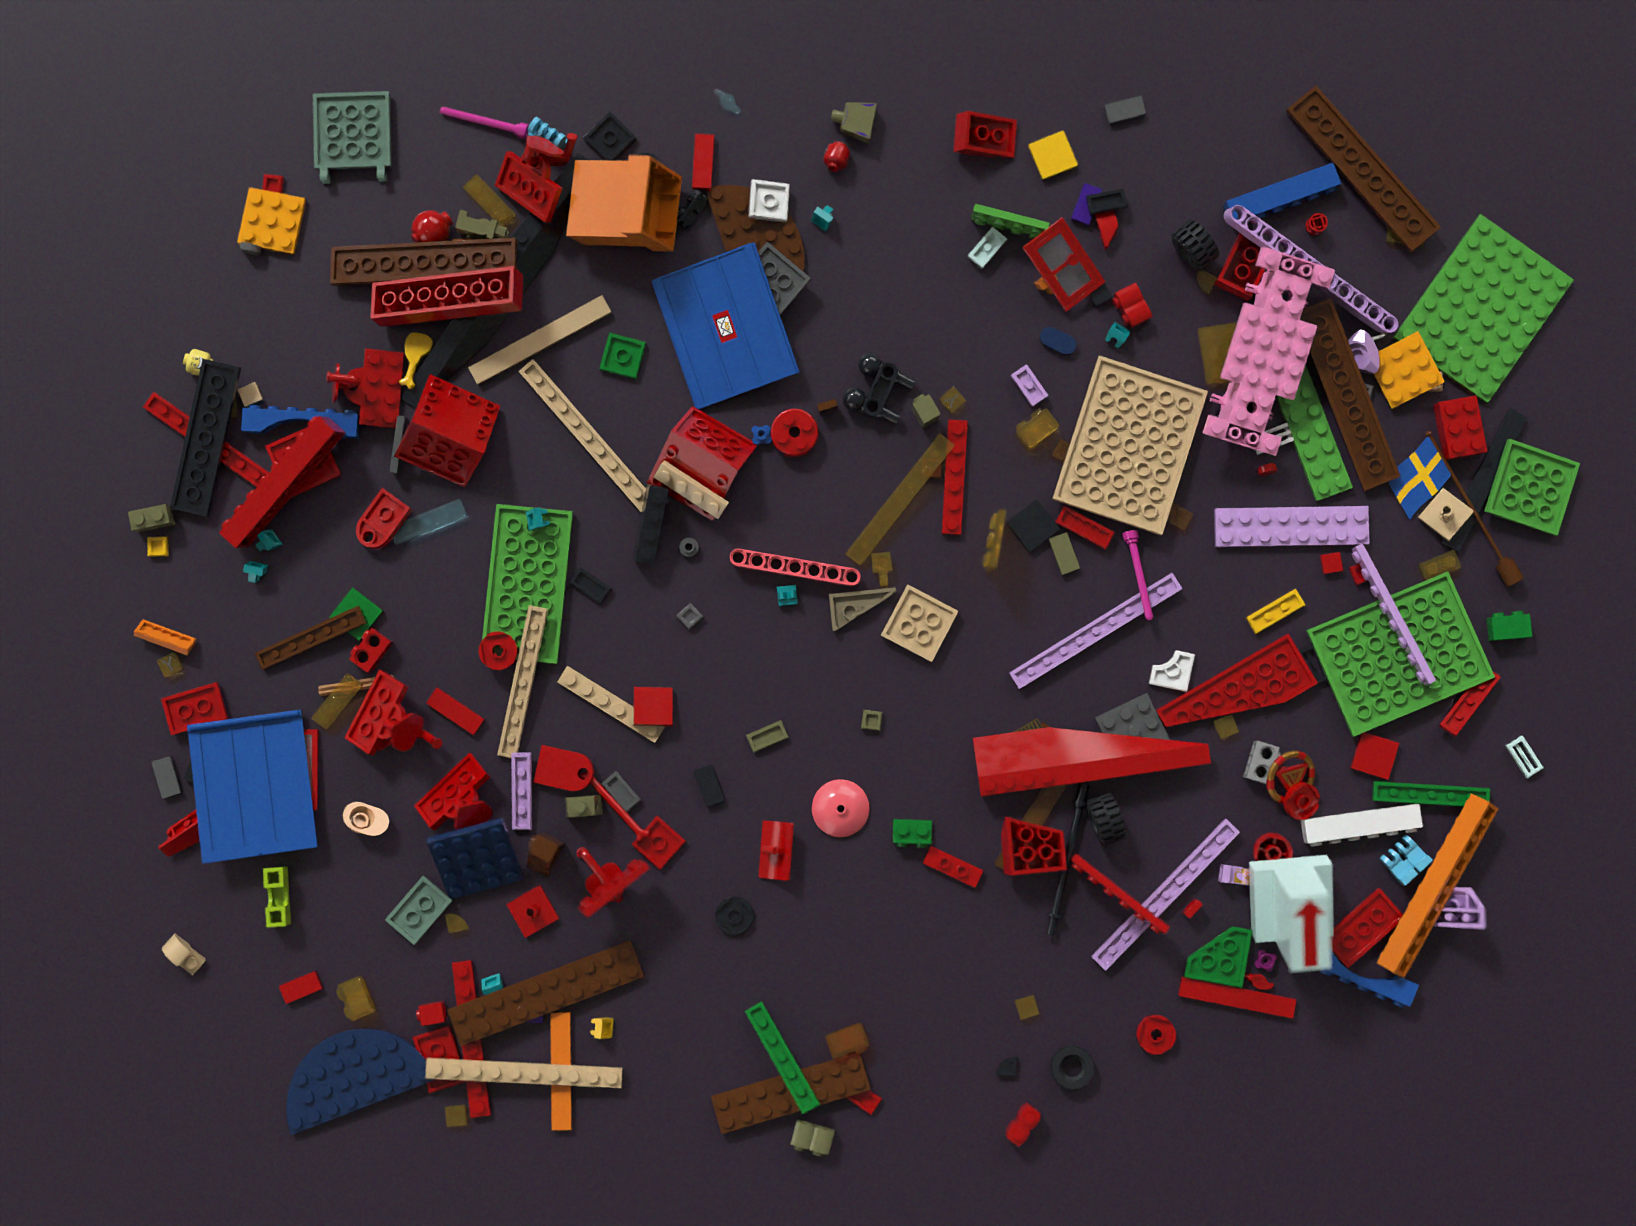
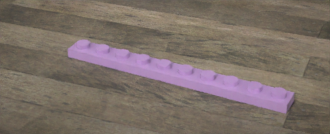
(1093, 632)
(1166, 893)

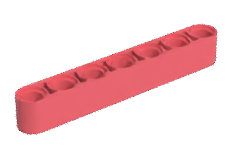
(785, 568)

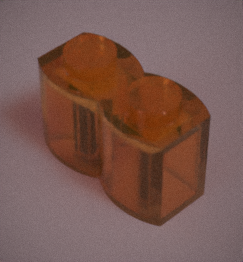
(847, 1040)

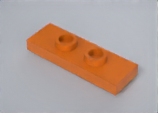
(164, 637)

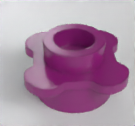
(1270, 960)

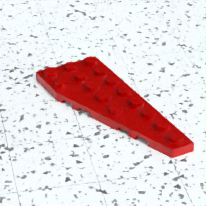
(1257, 681)

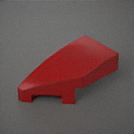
(1107, 226)

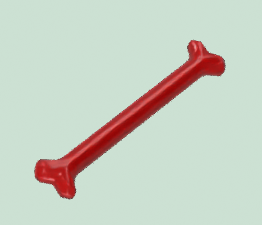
(640, 833)

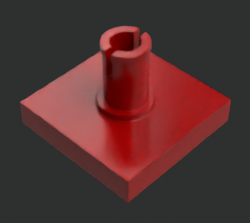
(532, 911)

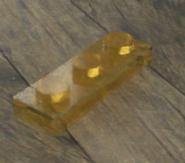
(489, 200)
(336, 701)

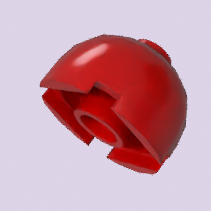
(1272, 847)

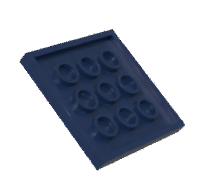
(475, 858)

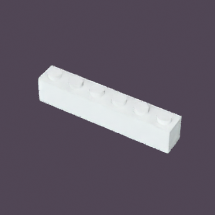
(1361, 823)

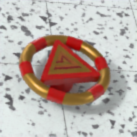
(1289, 775)

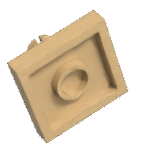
(1446, 514)

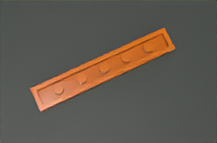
(561, 1054)

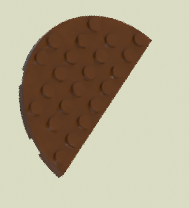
(731, 215)

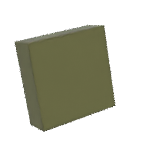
(871, 720)

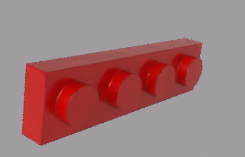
(1467, 706)

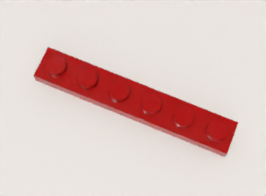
(954, 478)

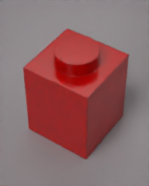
(431, 1013)

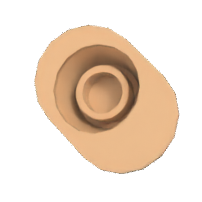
(365, 819)

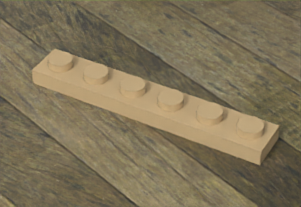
(606, 701)

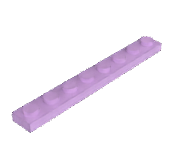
(1396, 621)

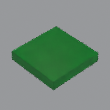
(622, 356)
(370, 611)

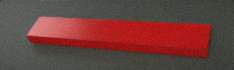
(1237, 997)

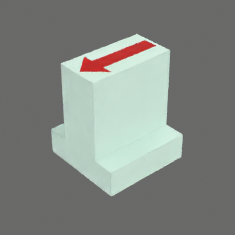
(1295, 908)

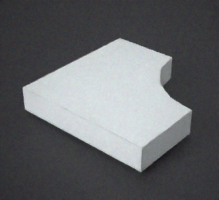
(1174, 673)

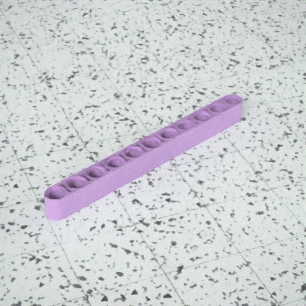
(1290, 248)

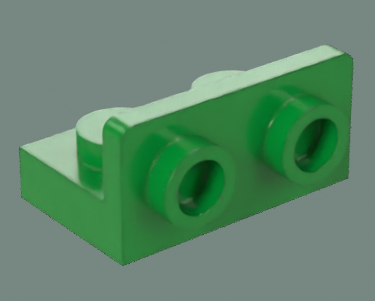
(912, 831)

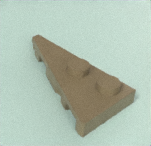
(850, 605)

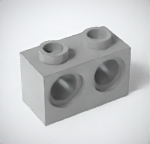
(1256, 760)

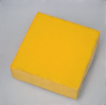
(157, 546)

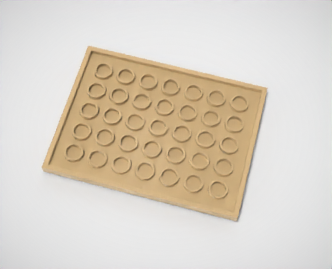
(1130, 445)

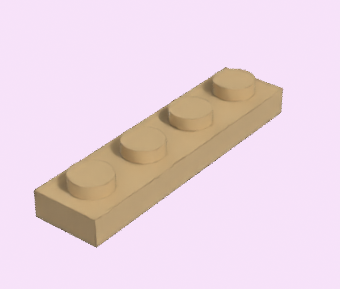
(691, 489)

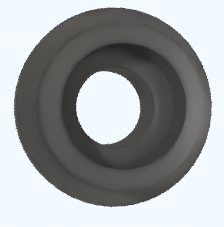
(684, 542)

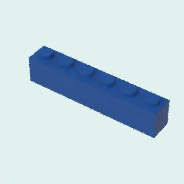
(1288, 192)

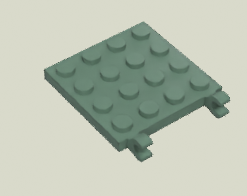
(352, 132)

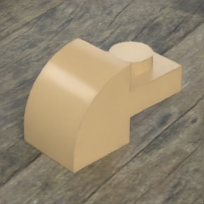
(182, 954)

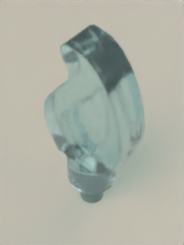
(727, 101)

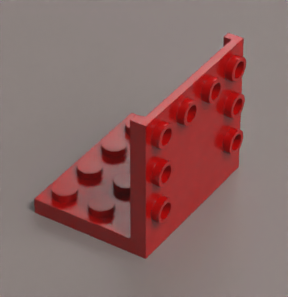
(448, 431)
(704, 452)

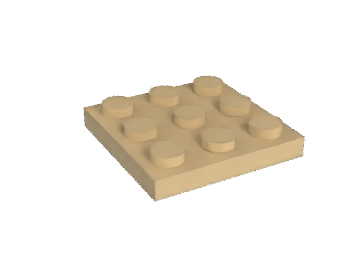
(919, 623)

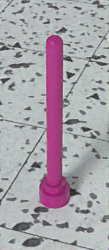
(520, 130)
(1131, 538)

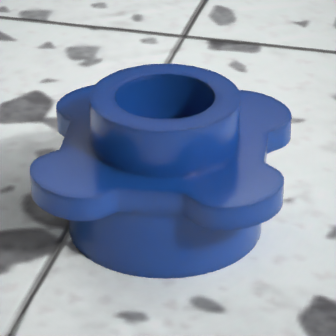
(757, 438)

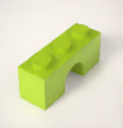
(278, 906)

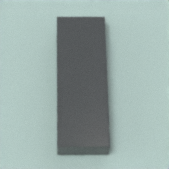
(401, 427)

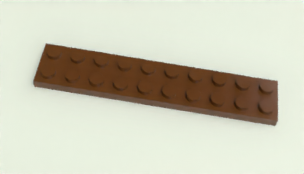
(1363, 168)
(411, 260)
(1349, 397)
(545, 993)

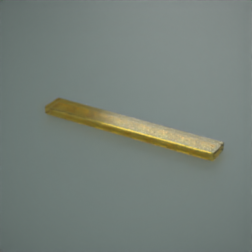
(900, 499)

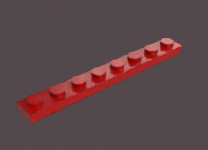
(466, 991)

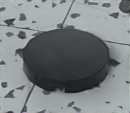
(734, 915)

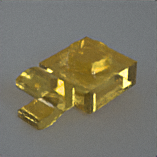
(881, 564)

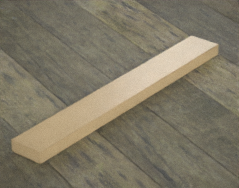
(540, 340)
(523, 681)

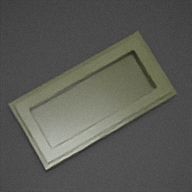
(1064, 553)
(767, 736)

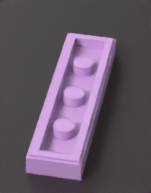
(521, 791)

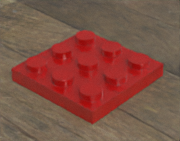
(325, 471)

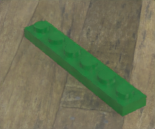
(1426, 793)
(782, 1057)

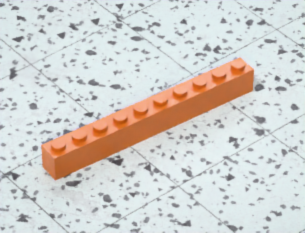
(1437, 885)

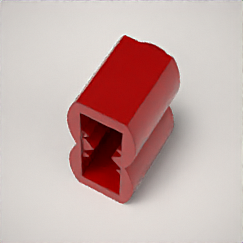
(1132, 305)
(1019, 1128)

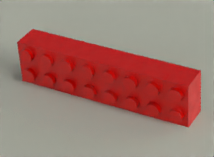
(447, 296)
(281, 482)

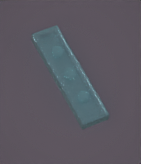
(430, 521)

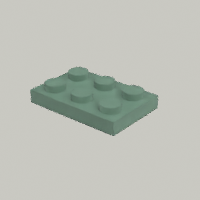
(419, 910)

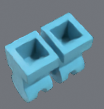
(541, 129)
(1414, 862)

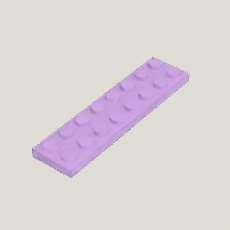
(1291, 526)

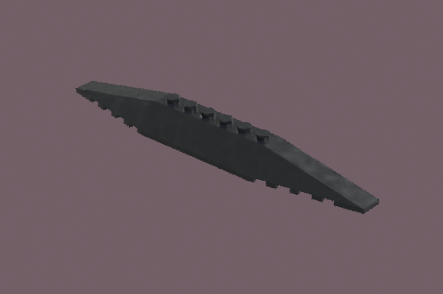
(469, 334)

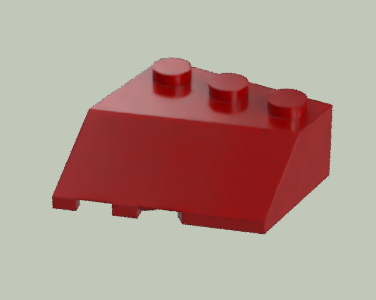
(1031, 848)

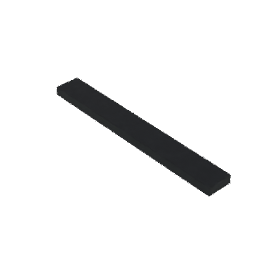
(1486, 473)

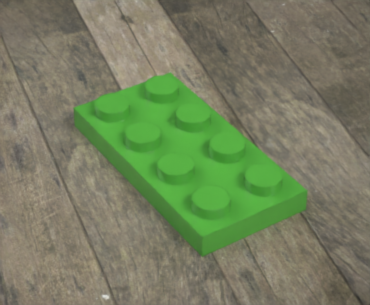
(1001, 219)

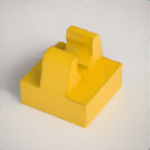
(603, 1027)

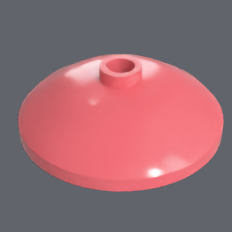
(835, 794)

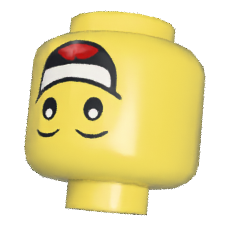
(194, 360)

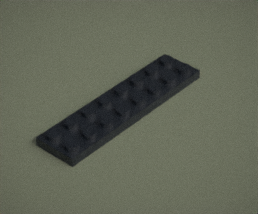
(205, 437)

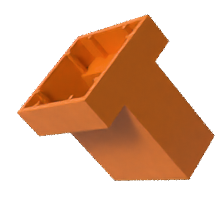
(624, 203)

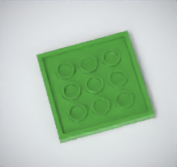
(1532, 487)

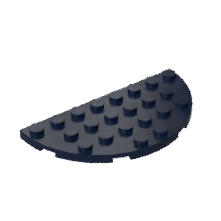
(350, 1074)

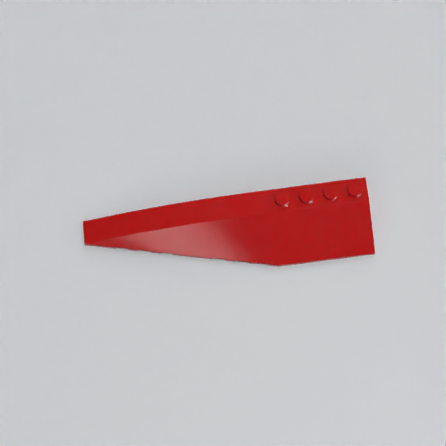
(1073, 756)

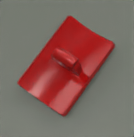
(776, 850)

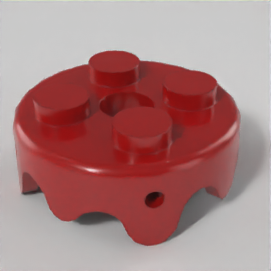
(799, 445)

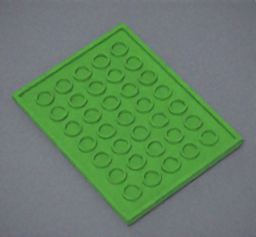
(1485, 307)
(1372, 670)

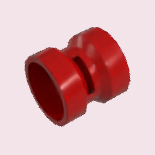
(1314, 228)

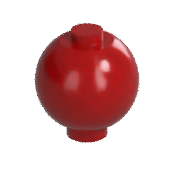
(431, 226)

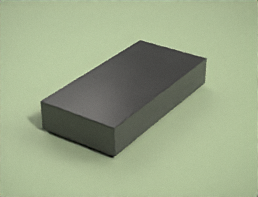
(1125, 110)
(166, 777)
(621, 791)

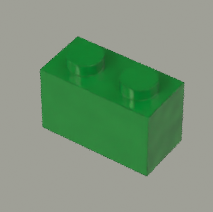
(1509, 627)

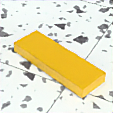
(1275, 611)

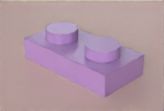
(1029, 385)

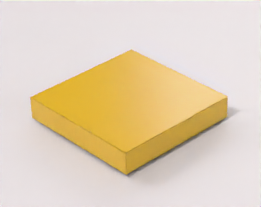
(1052, 155)

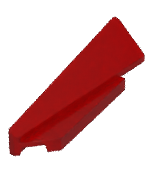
(181, 835)

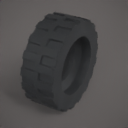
(1057, 1067)

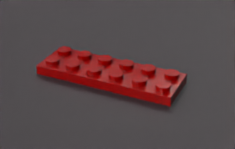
(1125, 900)

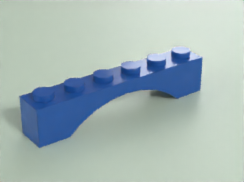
(263, 420)
(1395, 987)

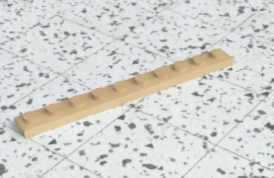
(584, 433)
(523, 1072)

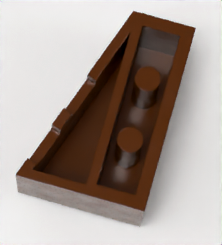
(543, 853)

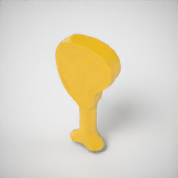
(416, 347)

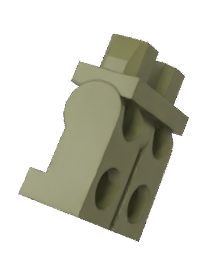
(480, 228)

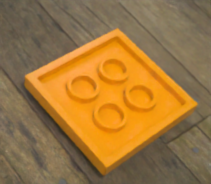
(272, 220)
(1406, 370)

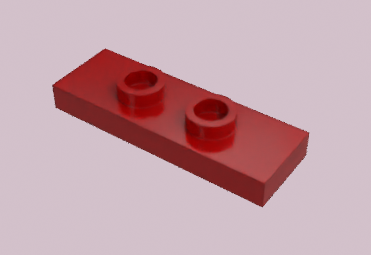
(1084, 527)
(952, 866)

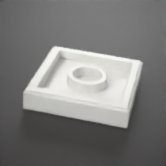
(768, 201)

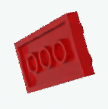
(1364, 927)

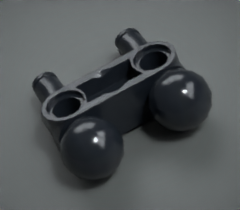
(857, 400)

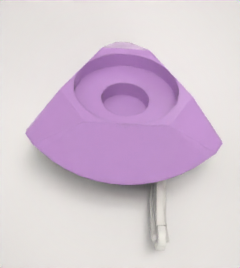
(1365, 351)

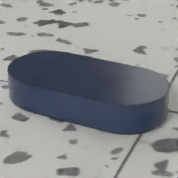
(1057, 341)

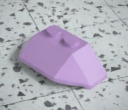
(1462, 910)

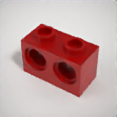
(375, 654)

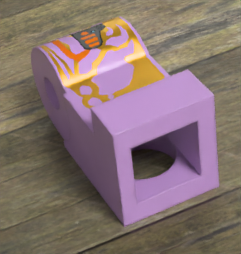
(1234, 874)

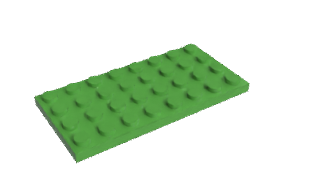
(525, 572)

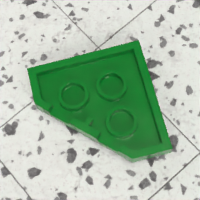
(1222, 958)

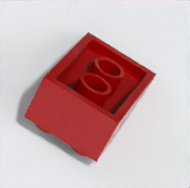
(984, 135)

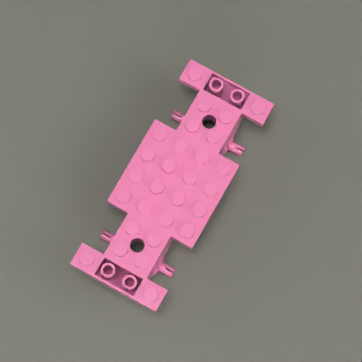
(1267, 350)

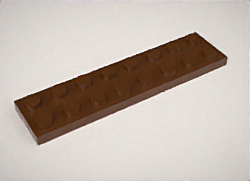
(773, 1099)

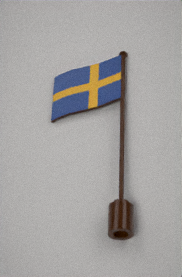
(1423, 477)

